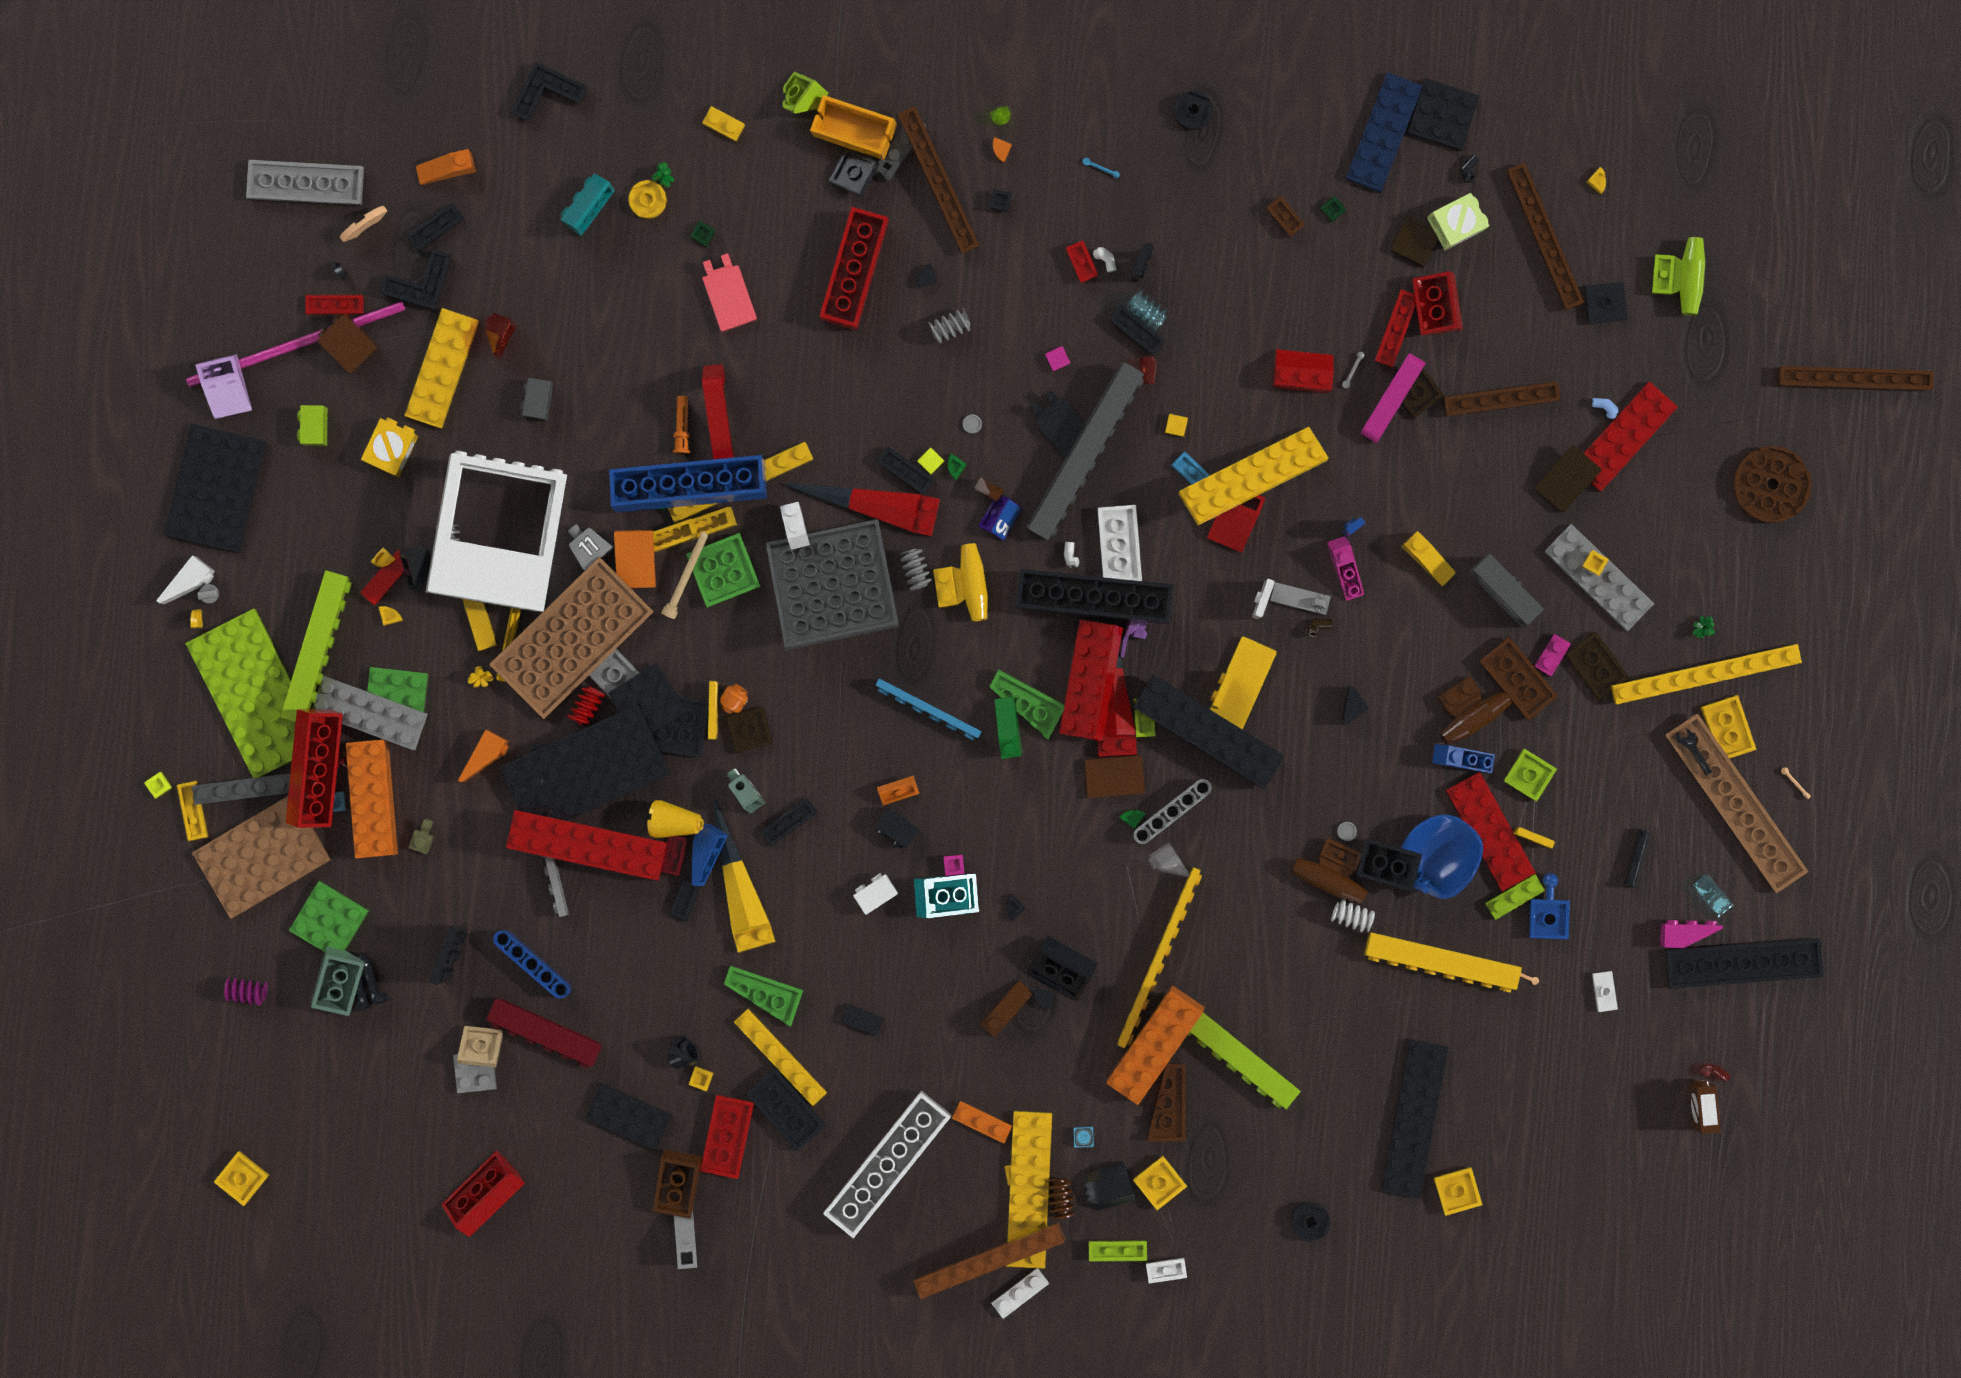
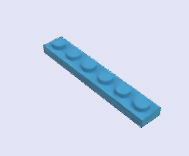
(935, 714)

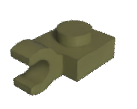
(422, 840)

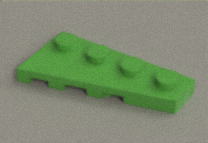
(1030, 703)
(773, 996)

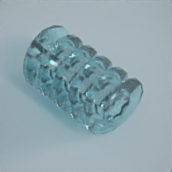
(1148, 310)

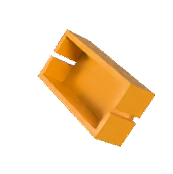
(853, 127)

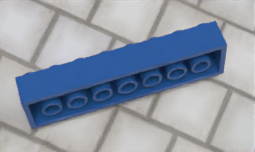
(688, 483)

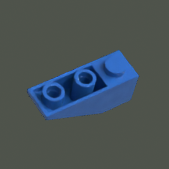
(1463, 758)

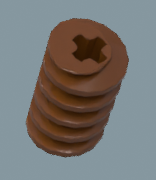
(1061, 1199)

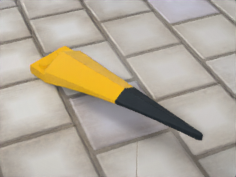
(747, 916)

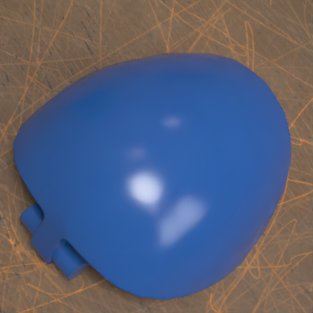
(1449, 855)

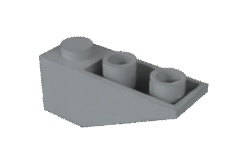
(685, 1242)

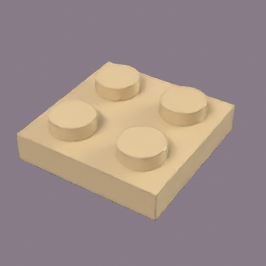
(480, 1046)

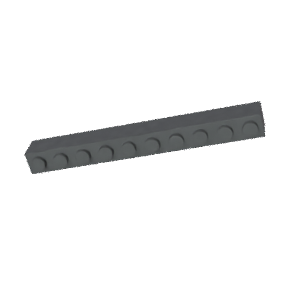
(1084, 451)

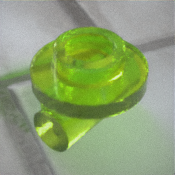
(1000, 115)

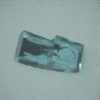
(1712, 895)

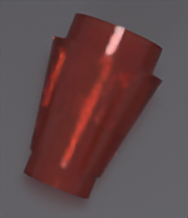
(1148, 367)

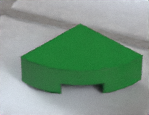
(955, 466)
(1132, 817)

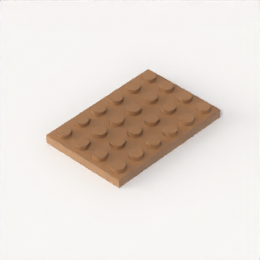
(259, 859)

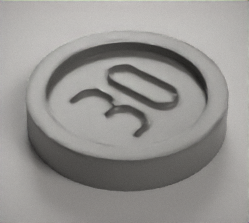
(972, 424)
(1346, 831)

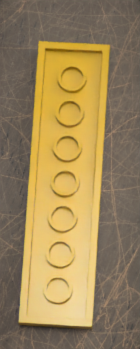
(1253, 475)
(1029, 1179)

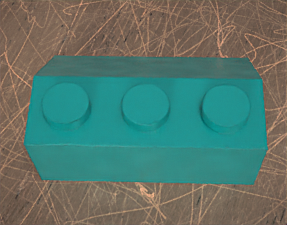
(587, 204)

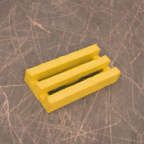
(1534, 837)

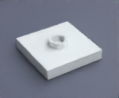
(1262, 599)

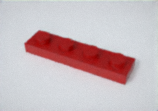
(1396, 329)

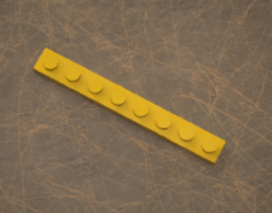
(774, 467)

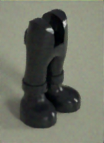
(372, 986)

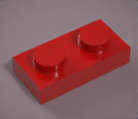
(1081, 261)

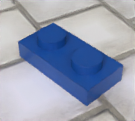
(1352, 526)

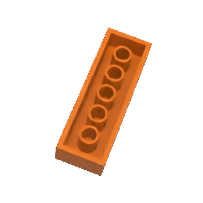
(371, 798)
(1155, 1045)

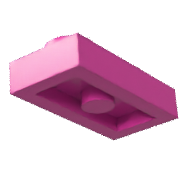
(1552, 655)

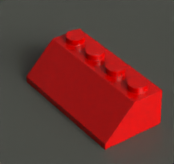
(482, 1194)

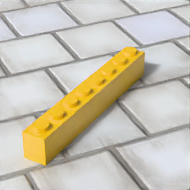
(1443, 961)

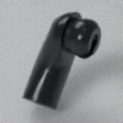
(1467, 169)

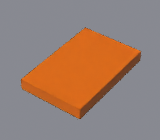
(635, 557)

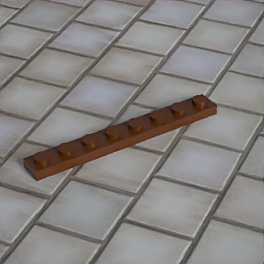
(938, 180)
(1545, 236)
(1856, 378)

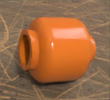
(734, 699)

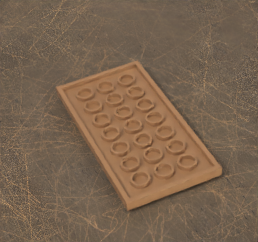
(571, 638)

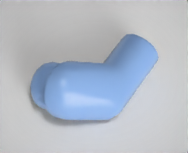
(1607, 404)

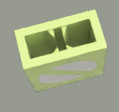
(1458, 221)

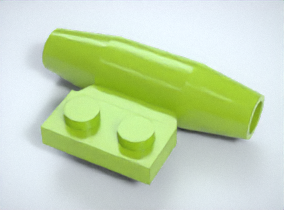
(1682, 275)

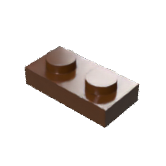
(1285, 216)

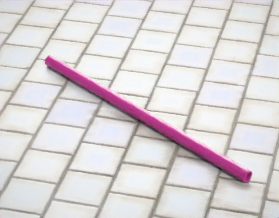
(306, 340)

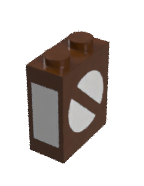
(1704, 1107)

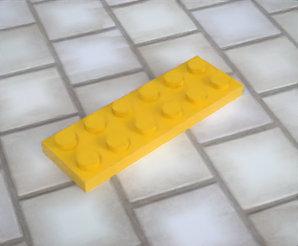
(441, 368)

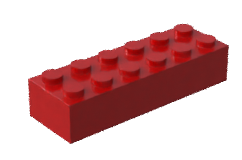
(854, 268)
(1091, 680)
(314, 768)

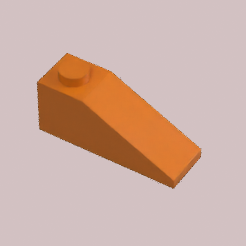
(446, 167)
(486, 752)

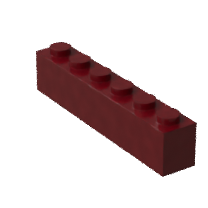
(545, 1032)

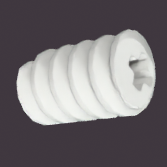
(1353, 916)

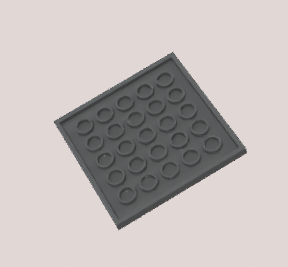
(832, 585)

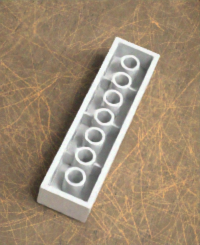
(887, 1164)

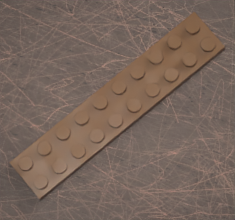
(1739, 806)

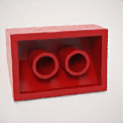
(1437, 303)
(1303, 371)

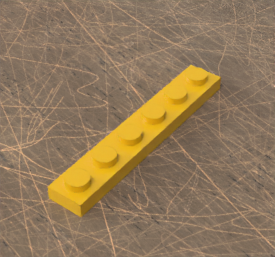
(780, 1057)

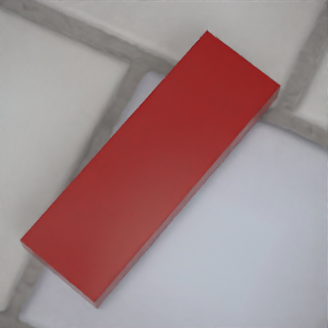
(334, 304)
(383, 580)

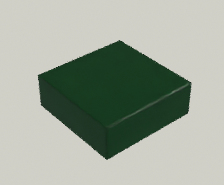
(1333, 209)
(702, 233)

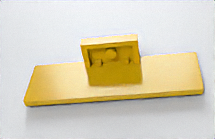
(1242, 681)

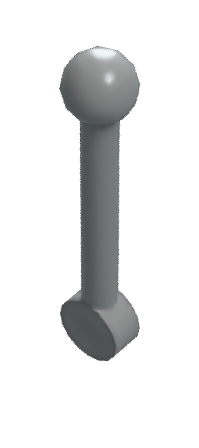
(1360, 355)

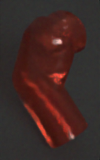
(1717, 1070)

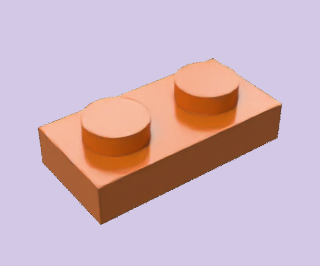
(898, 790)

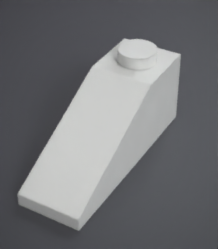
(191, 577)

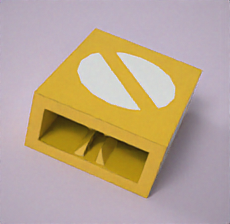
(390, 446)

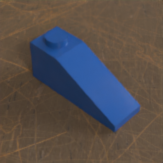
(706, 850)

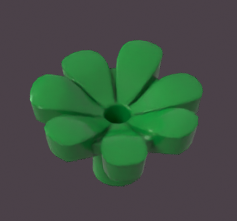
(663, 175)
(1704, 627)

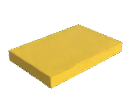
(1729, 726)

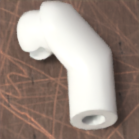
(1105, 255)
(1068, 555)

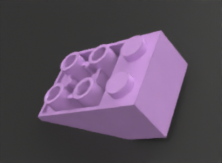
(224, 386)

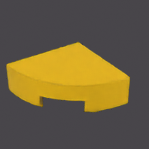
(1598, 180)
(382, 558)
(389, 615)
(196, 619)

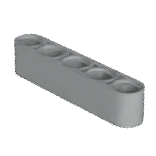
(1178, 804)

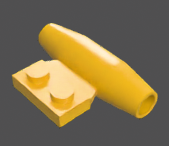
(963, 584)

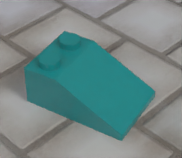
(946, 895)

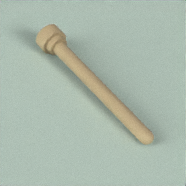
(670, 609)

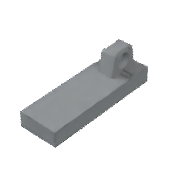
(1300, 598)

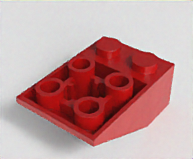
(1236, 524)

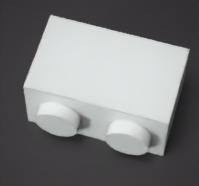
(794, 525)
(875, 893)

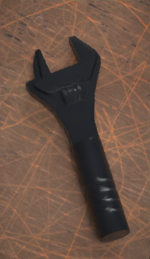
(1690, 744)

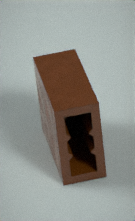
(347, 342)

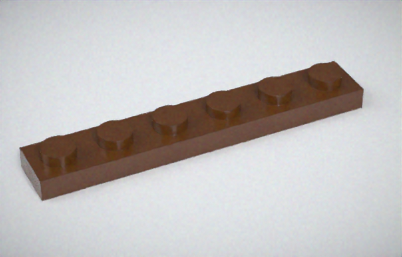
(1501, 399)

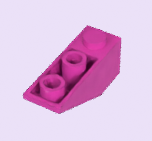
(1345, 567)
(1682, 935)

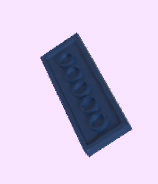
(1384, 132)

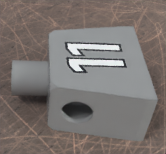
(588, 546)

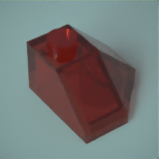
(499, 332)

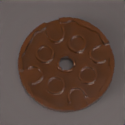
(1753, 491)

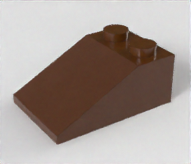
(677, 1183)

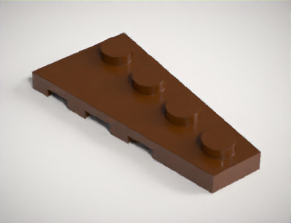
(1170, 1108)

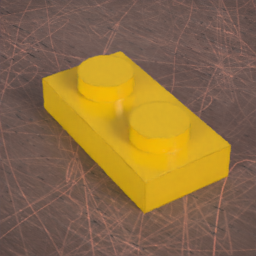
(723, 124)

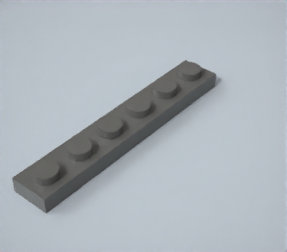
(241, 789)

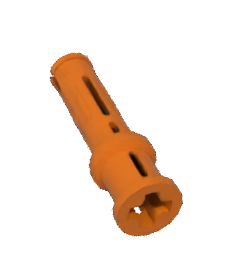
(681, 435)

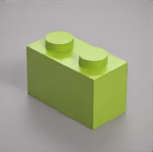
(312, 425)

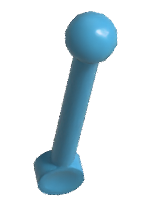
(1086, 161)

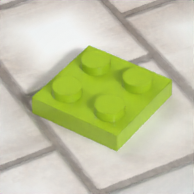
(1530, 775)

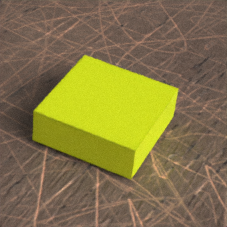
(930, 461)
(158, 785)

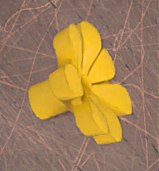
(480, 677)

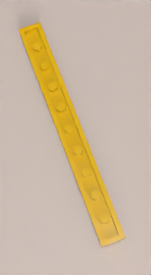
(1706, 674)
(1156, 965)

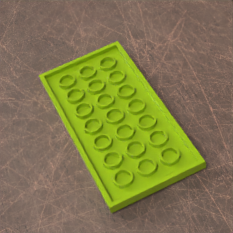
(248, 689)

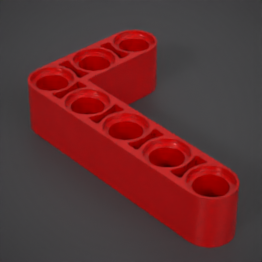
(713, 388)

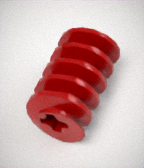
(586, 705)

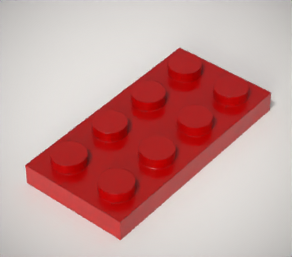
(727, 1136)

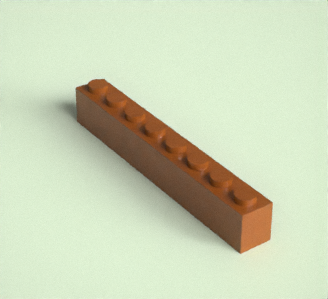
(989, 1260)

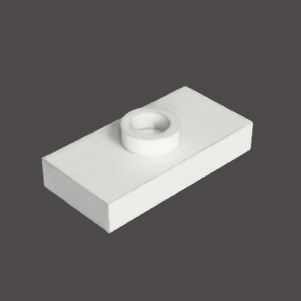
(1604, 991)

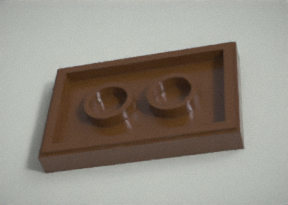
(1114, 776)

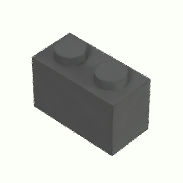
(537, 399)

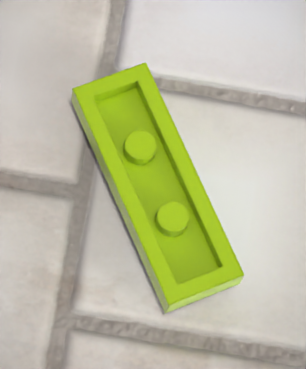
(1514, 896)
(1118, 1250)

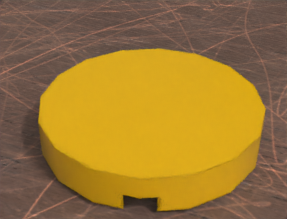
(647, 199)

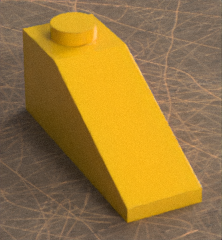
(1428, 558)

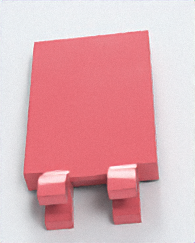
(728, 295)

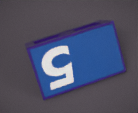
(1000, 517)

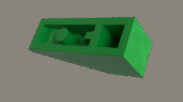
(1008, 728)

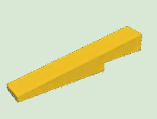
(692, 528)

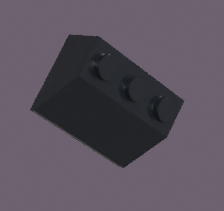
(1062, 968)

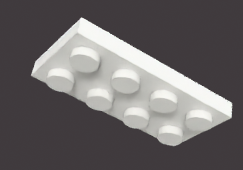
(1119, 542)

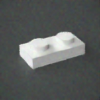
(1166, 1270)

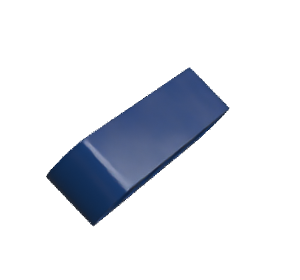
(522, 961)

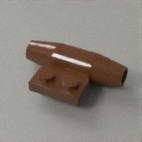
(1470, 710)
(1333, 872)

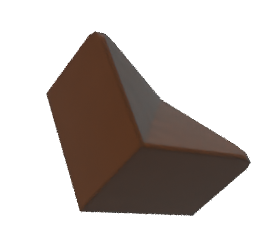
(988, 489)

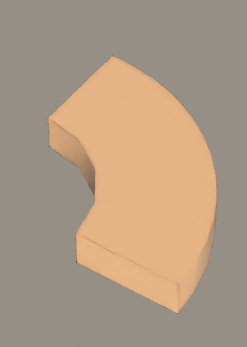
(371, 218)

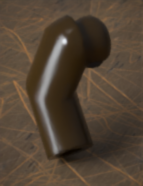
(1316, 625)

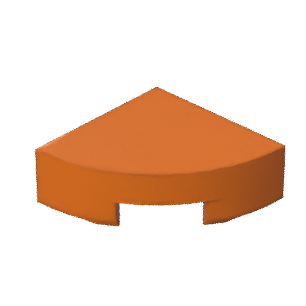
(1001, 149)

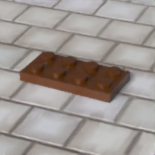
(1518, 678)

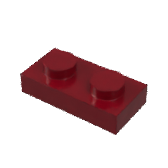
(674, 855)

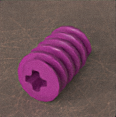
(245, 993)

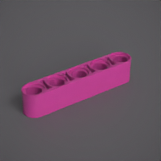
(1393, 398)

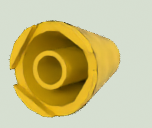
(672, 820)

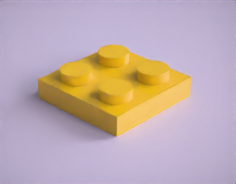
(241, 1178)
(1159, 1182)
(1457, 1191)

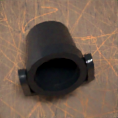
(684, 1054)

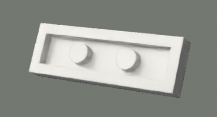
(1020, 1293)

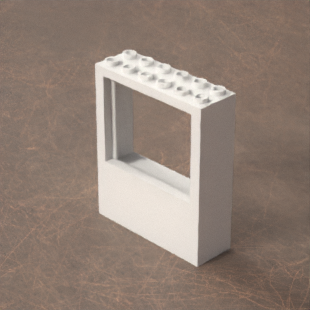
(489, 572)

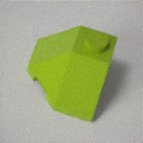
(802, 93)

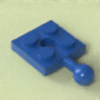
(1558, 908)

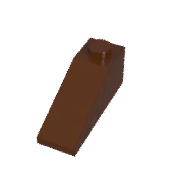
(1006, 1009)

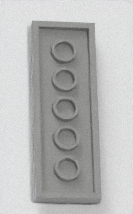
(305, 182)
(1610, 589)
(371, 712)

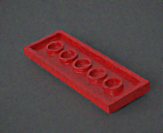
(1629, 433)
(1500, 846)

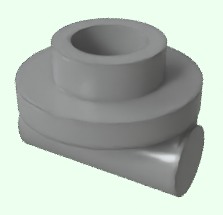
(208, 593)

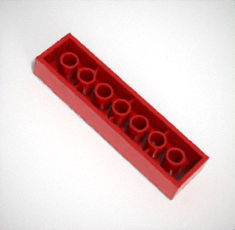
(586, 845)

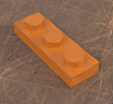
(982, 1121)

